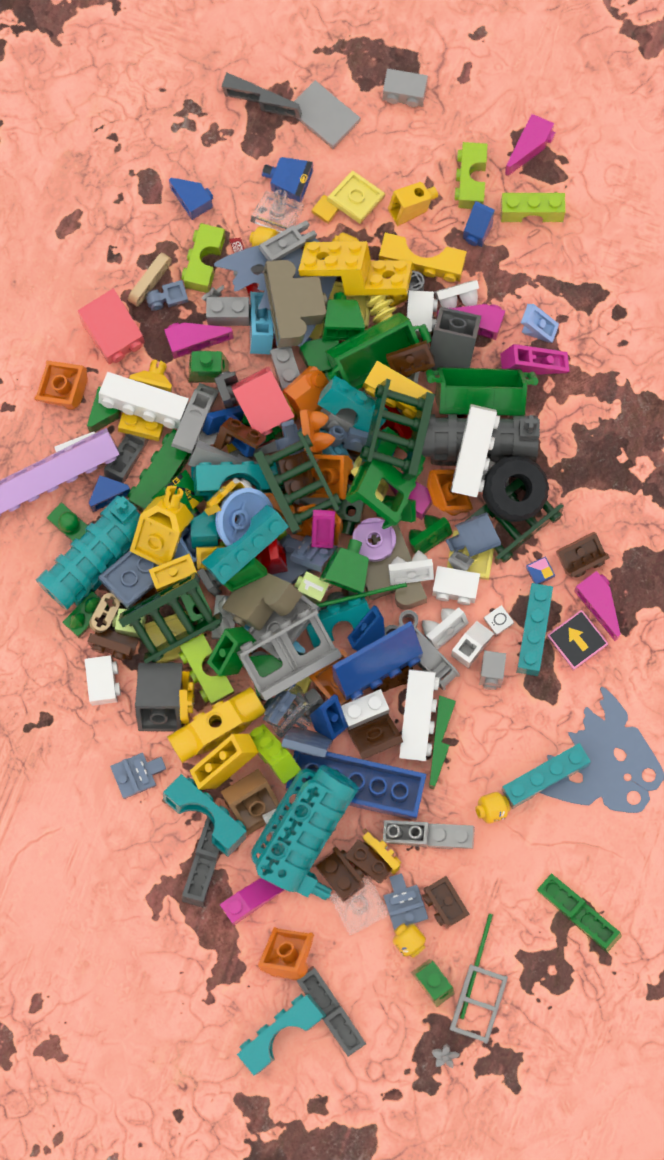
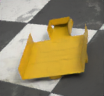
(212, 503)
(186, 698)
(381, 849)

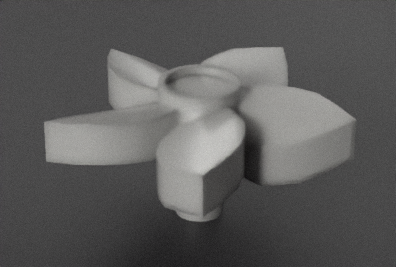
(213, 293)
(444, 1056)

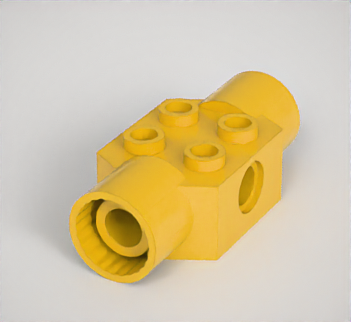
(201, 737)

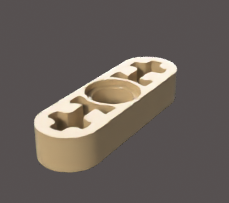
(149, 279)

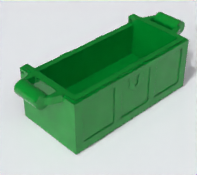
(357, 355)
(489, 388)

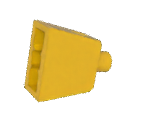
(410, 202)

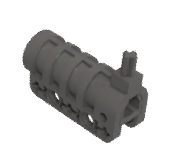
(512, 438)

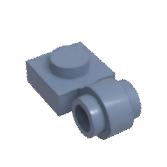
(172, 293)
(352, 440)

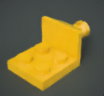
(137, 425)
(161, 527)

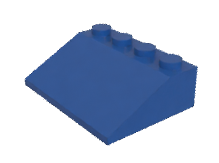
(377, 661)

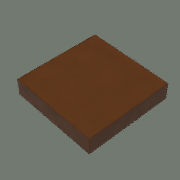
(375, 736)

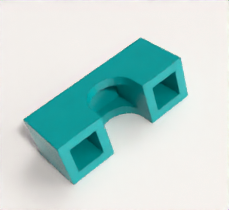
(341, 395)
(350, 611)

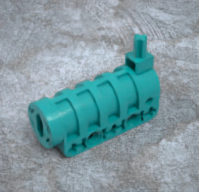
(99, 548)
(303, 830)

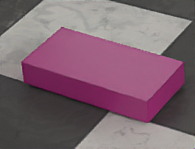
(323, 528)

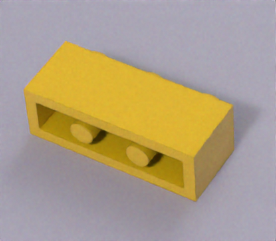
(398, 384)
(224, 761)

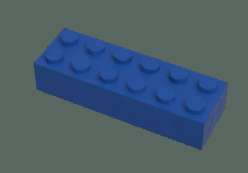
(380, 786)

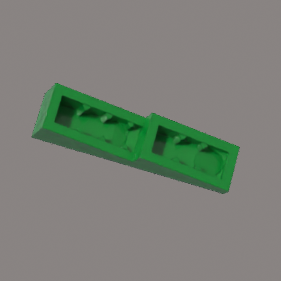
(440, 749)
(579, 913)

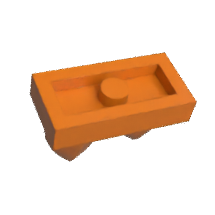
(311, 423)

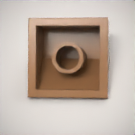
(250, 800)

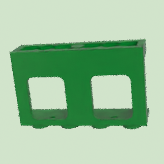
(368, 480)

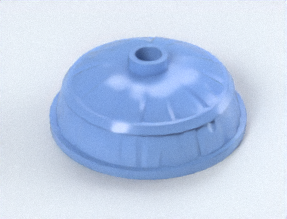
(243, 504)

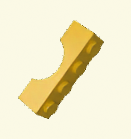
(446, 265)

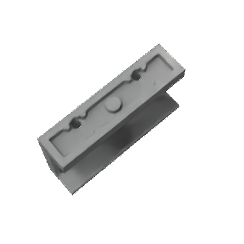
(294, 666)

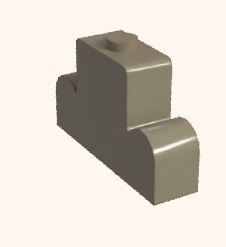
(292, 302)
(378, 576)
(259, 599)

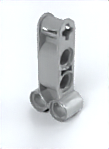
(432, 659)

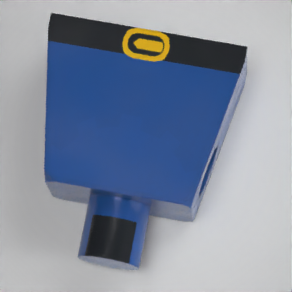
(290, 176)

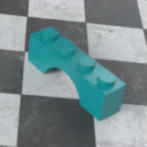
(210, 477)
(204, 527)
(229, 560)
(534, 629)
(545, 775)
(185, 796)
(259, 1052)

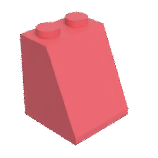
(111, 327)
(262, 401)

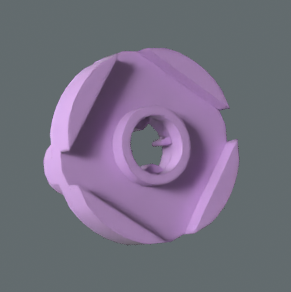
(383, 548)

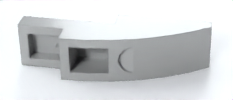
(194, 418)
(428, 835)

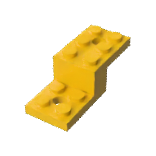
(355, 267)

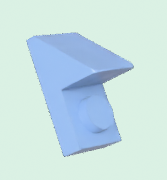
(538, 324)

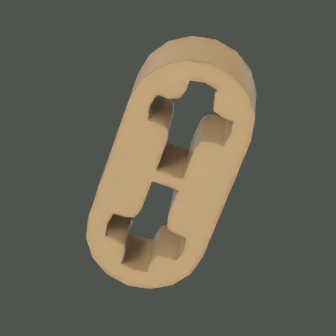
(109, 615)

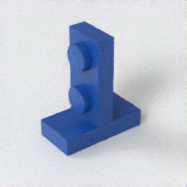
(217, 418)

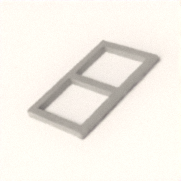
(494, 1009)

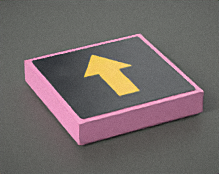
(577, 640)

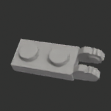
(286, 242)

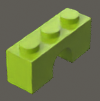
(472, 159)
(520, 205)
(207, 241)
(213, 687)
(274, 754)

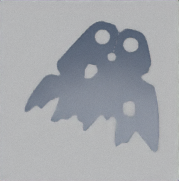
(247, 258)
(605, 773)

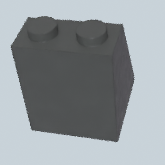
(454, 338)
(158, 696)

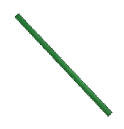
(356, 596)
(478, 958)

